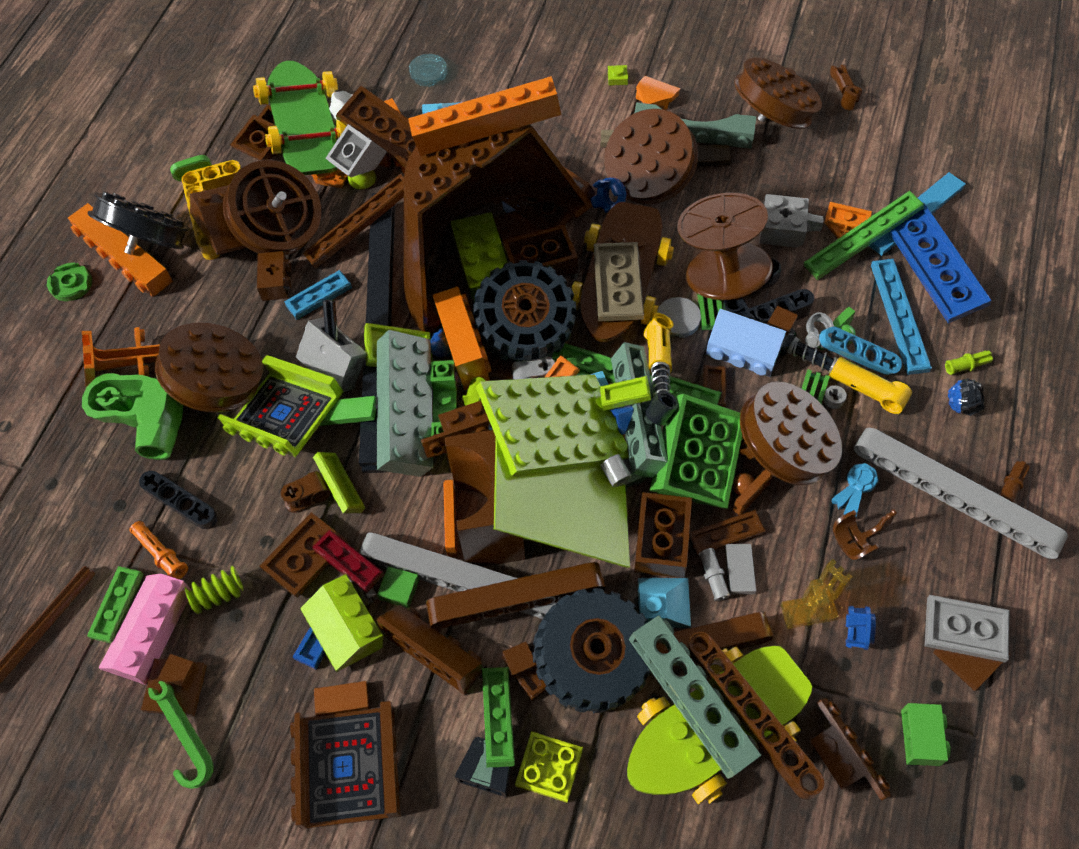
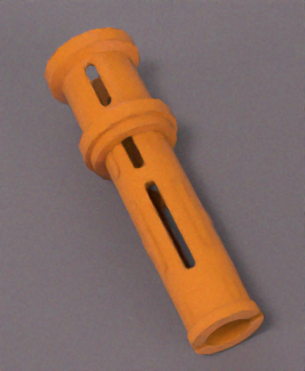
(164, 557)

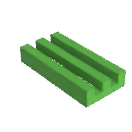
(704, 326)
(817, 378)

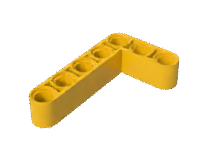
(205, 179)

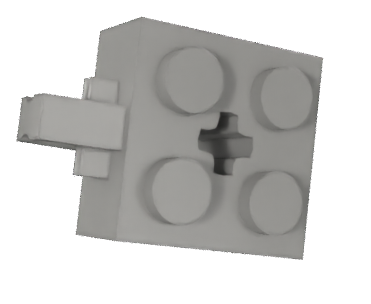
(788, 221)

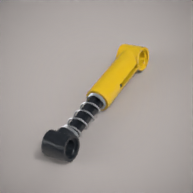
(660, 366)
(891, 395)

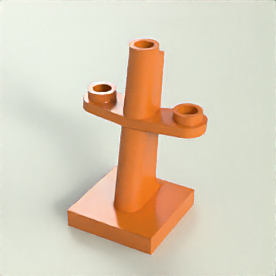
(99, 359)

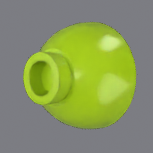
(363, 180)

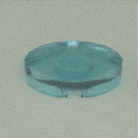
(428, 69)

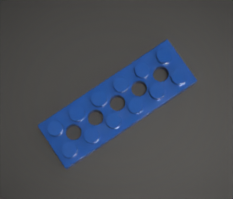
(930, 274)

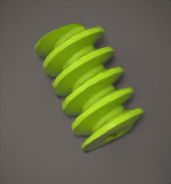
(214, 590)

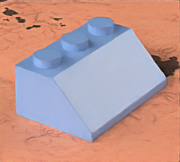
(745, 342)

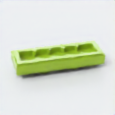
(339, 482)

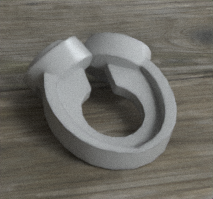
(812, 338)

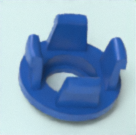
(602, 198)
(861, 627)

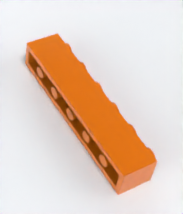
(485, 116)
(111, 244)

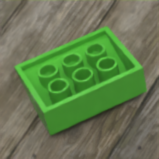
(700, 451)

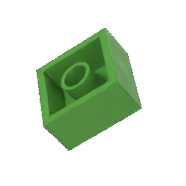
(398, 587)

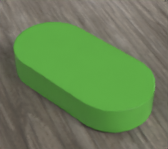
(180, 168)

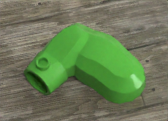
(140, 404)

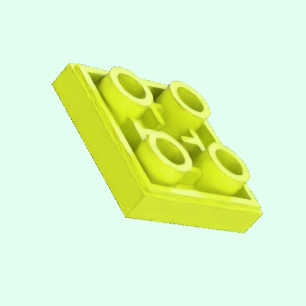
(549, 767)

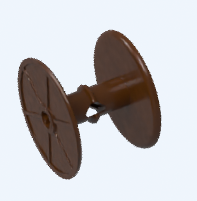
(722, 230)

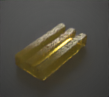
(829, 568)

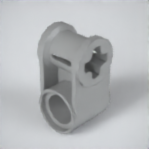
(532, 369)

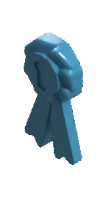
(861, 479)

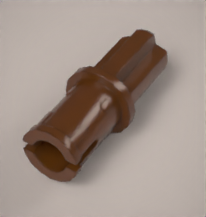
(1015, 480)

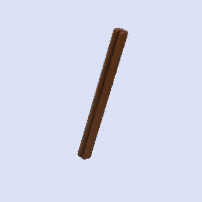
(44, 621)

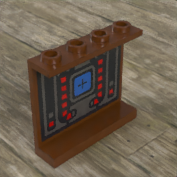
(345, 767)

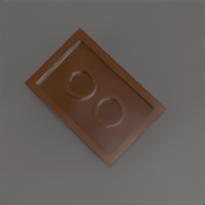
(294, 560)

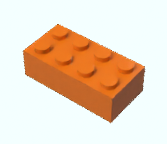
(462, 336)

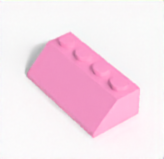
(146, 628)

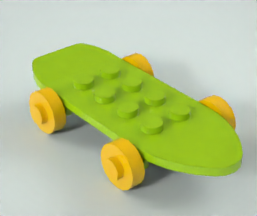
(671, 756)

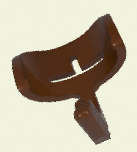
(843, 536)

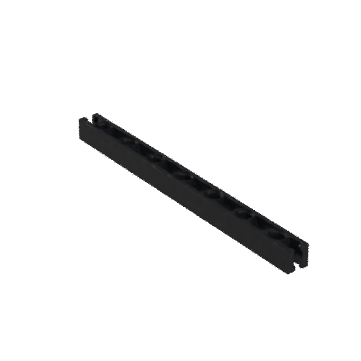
(380, 313)

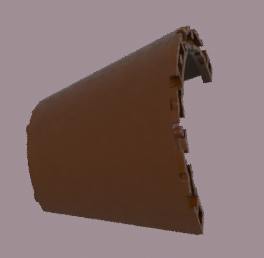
(463, 180)

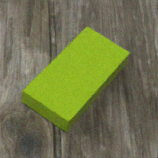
(625, 393)

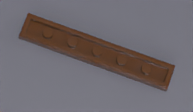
(356, 222)

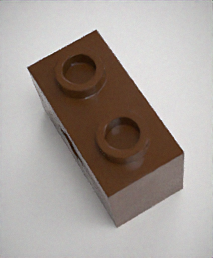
(273, 275)

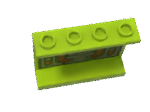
(285, 407)

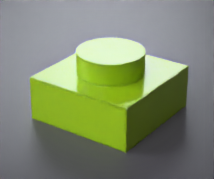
(617, 75)

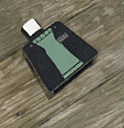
(475, 774)

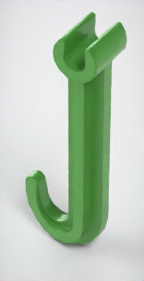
(186, 735)

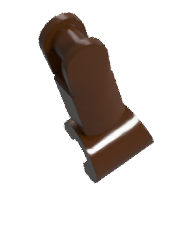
(850, 92)

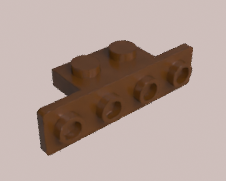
(456, 422)
(843, 754)

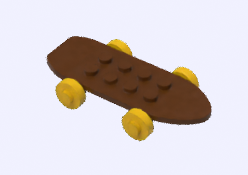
(623, 224)

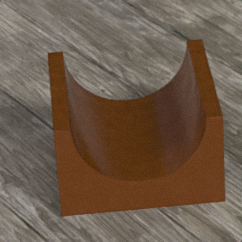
(473, 469)

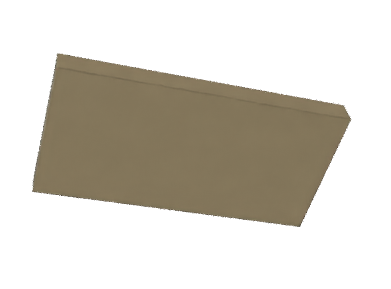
(618, 281)

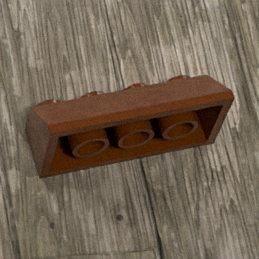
(431, 648)

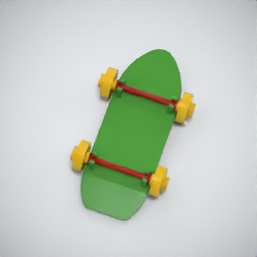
(300, 116)

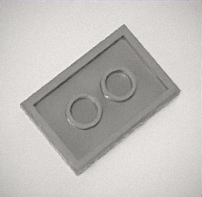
(967, 628)

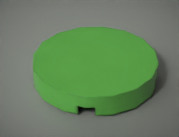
(69, 282)

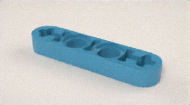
(861, 348)

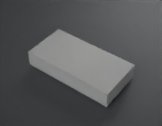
(740, 569)

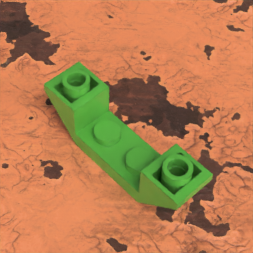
(444, 391)

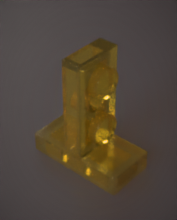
(813, 608)

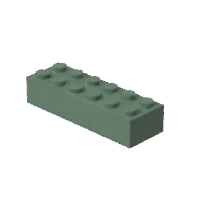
(403, 403)

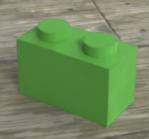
(925, 734)

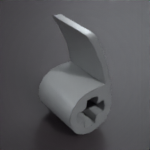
(618, 471)

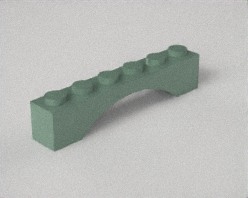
(731, 131)

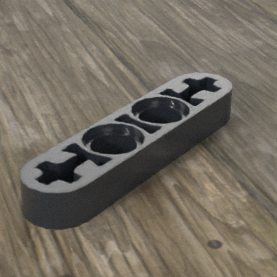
(178, 499)

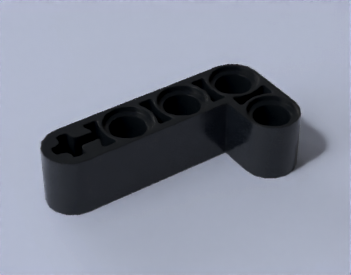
(797, 302)

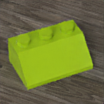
(342, 623)

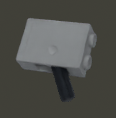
(329, 350)

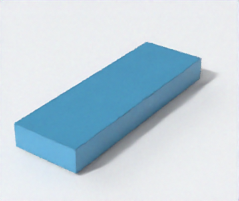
(315, 295)

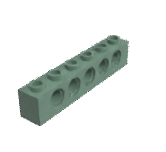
(642, 436)
(694, 711)

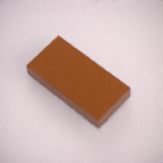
(341, 698)

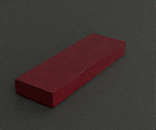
(348, 561)

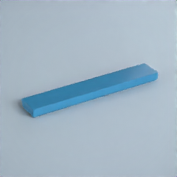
(934, 199)
(901, 317)

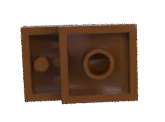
(252, 136)

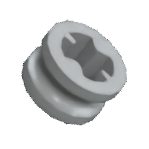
(840, 394)

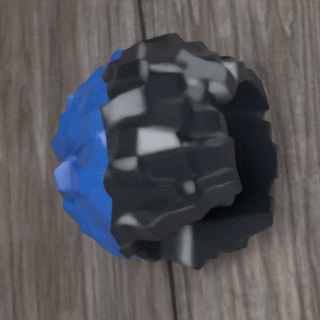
(966, 397)

